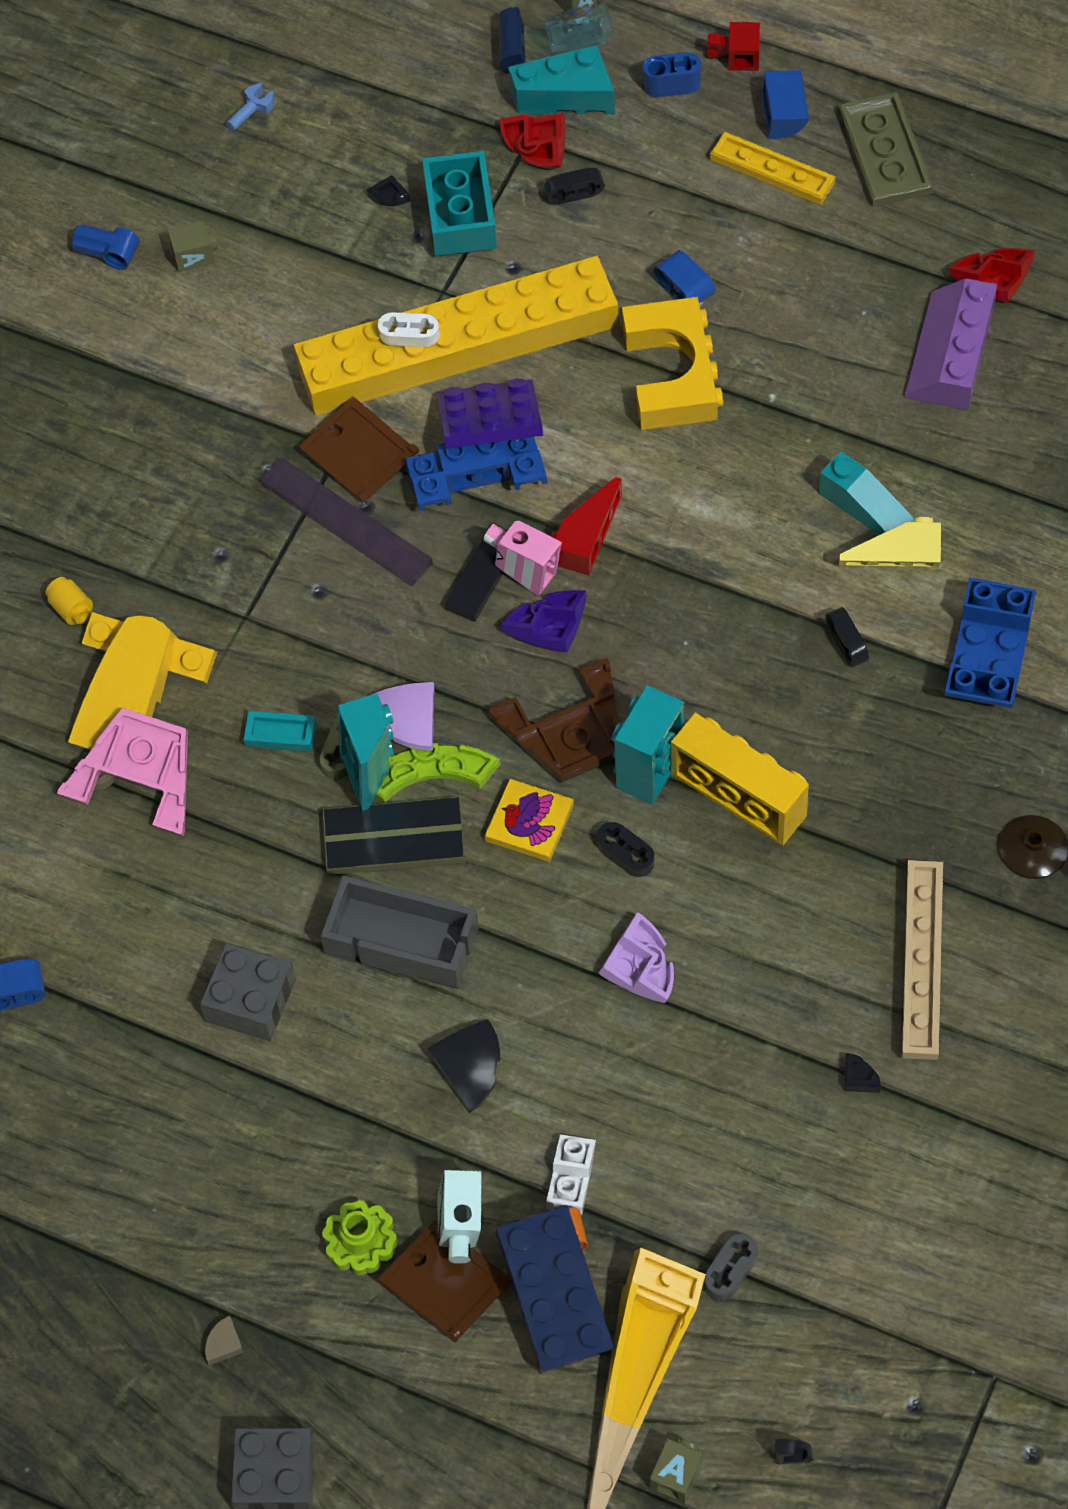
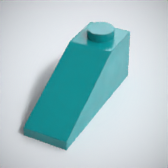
(861, 495)

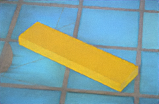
(772, 168)

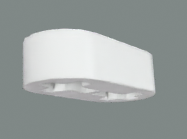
(408, 329)

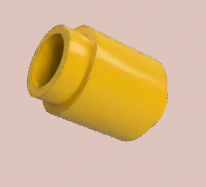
(69, 601)

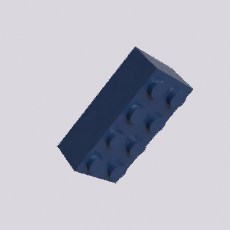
(554, 1289)

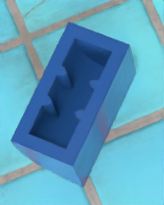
(784, 103)

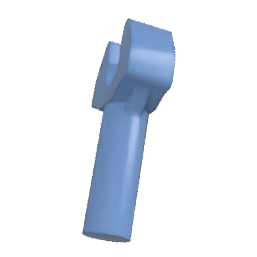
(253, 104)

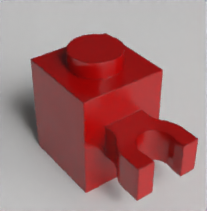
(740, 46)

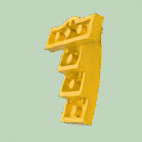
(133, 670)

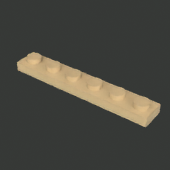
(922, 960)

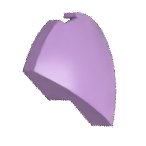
(412, 714)
(639, 962)

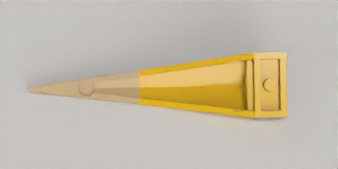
(649, 1327)

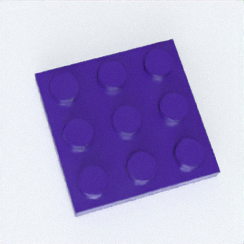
(489, 413)

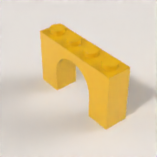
(677, 326)

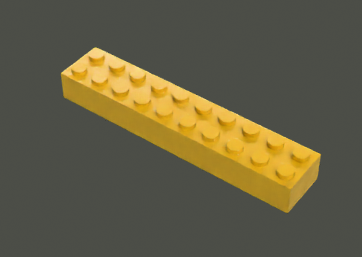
(473, 334)

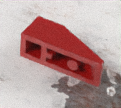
(587, 527)

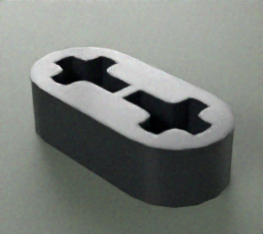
(574, 185)
(847, 637)
(629, 843)

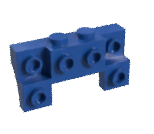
(472, 466)

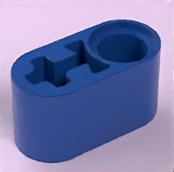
(671, 74)
(683, 278)
(21, 983)

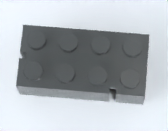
(400, 931)

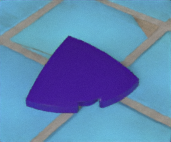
(548, 622)

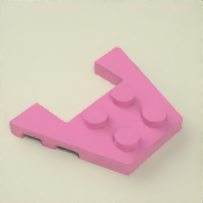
(142, 753)

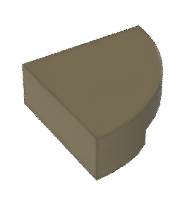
(222, 1342)

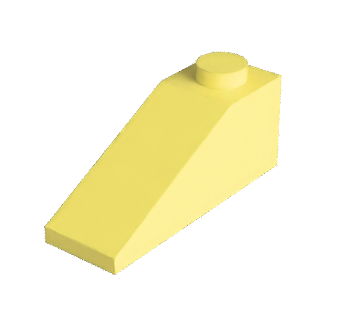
(908, 545)

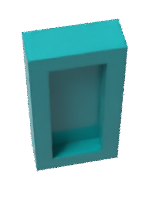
(280, 731)

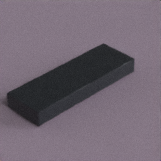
(475, 583)

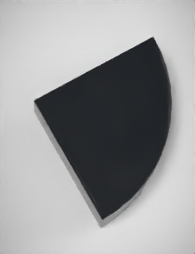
(388, 193)
(860, 1075)
(792, 1451)

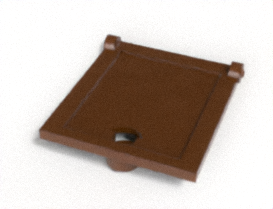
(361, 454)
(443, 1291)

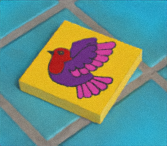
(529, 820)

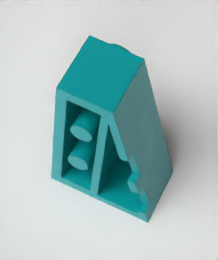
(563, 82)

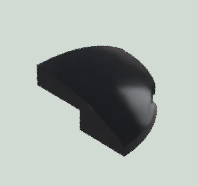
(469, 1062)

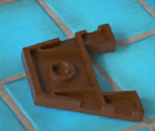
(573, 738)

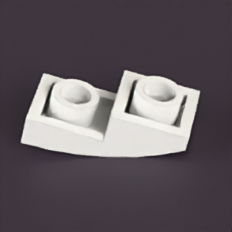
(571, 1173)

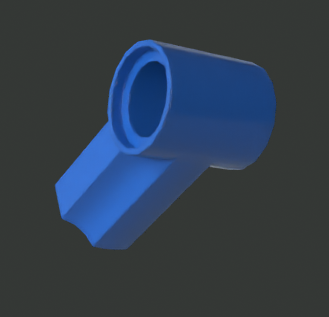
(113, 247)

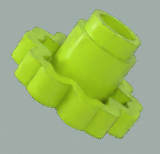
(359, 1238)

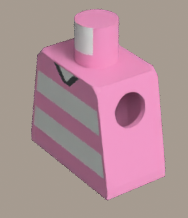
(525, 554)

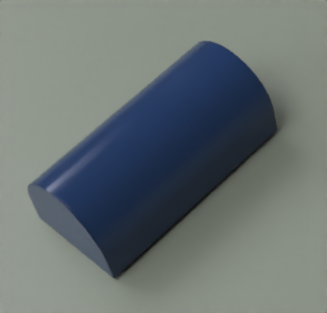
(511, 38)

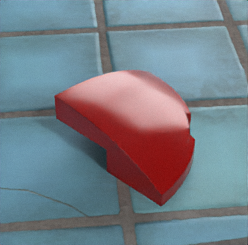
(536, 139)
(1004, 267)

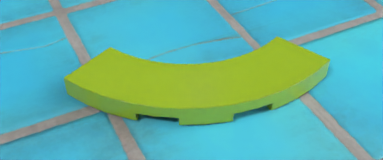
(444, 762)

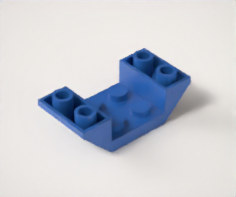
(991, 643)

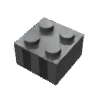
(248, 992)
(273, 1468)

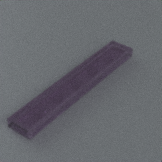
(347, 522)

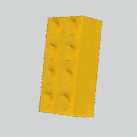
(739, 778)

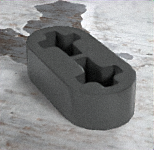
(724, 1263)

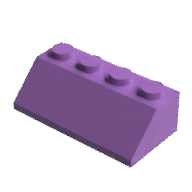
(952, 343)

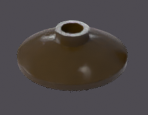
(1029, 859)

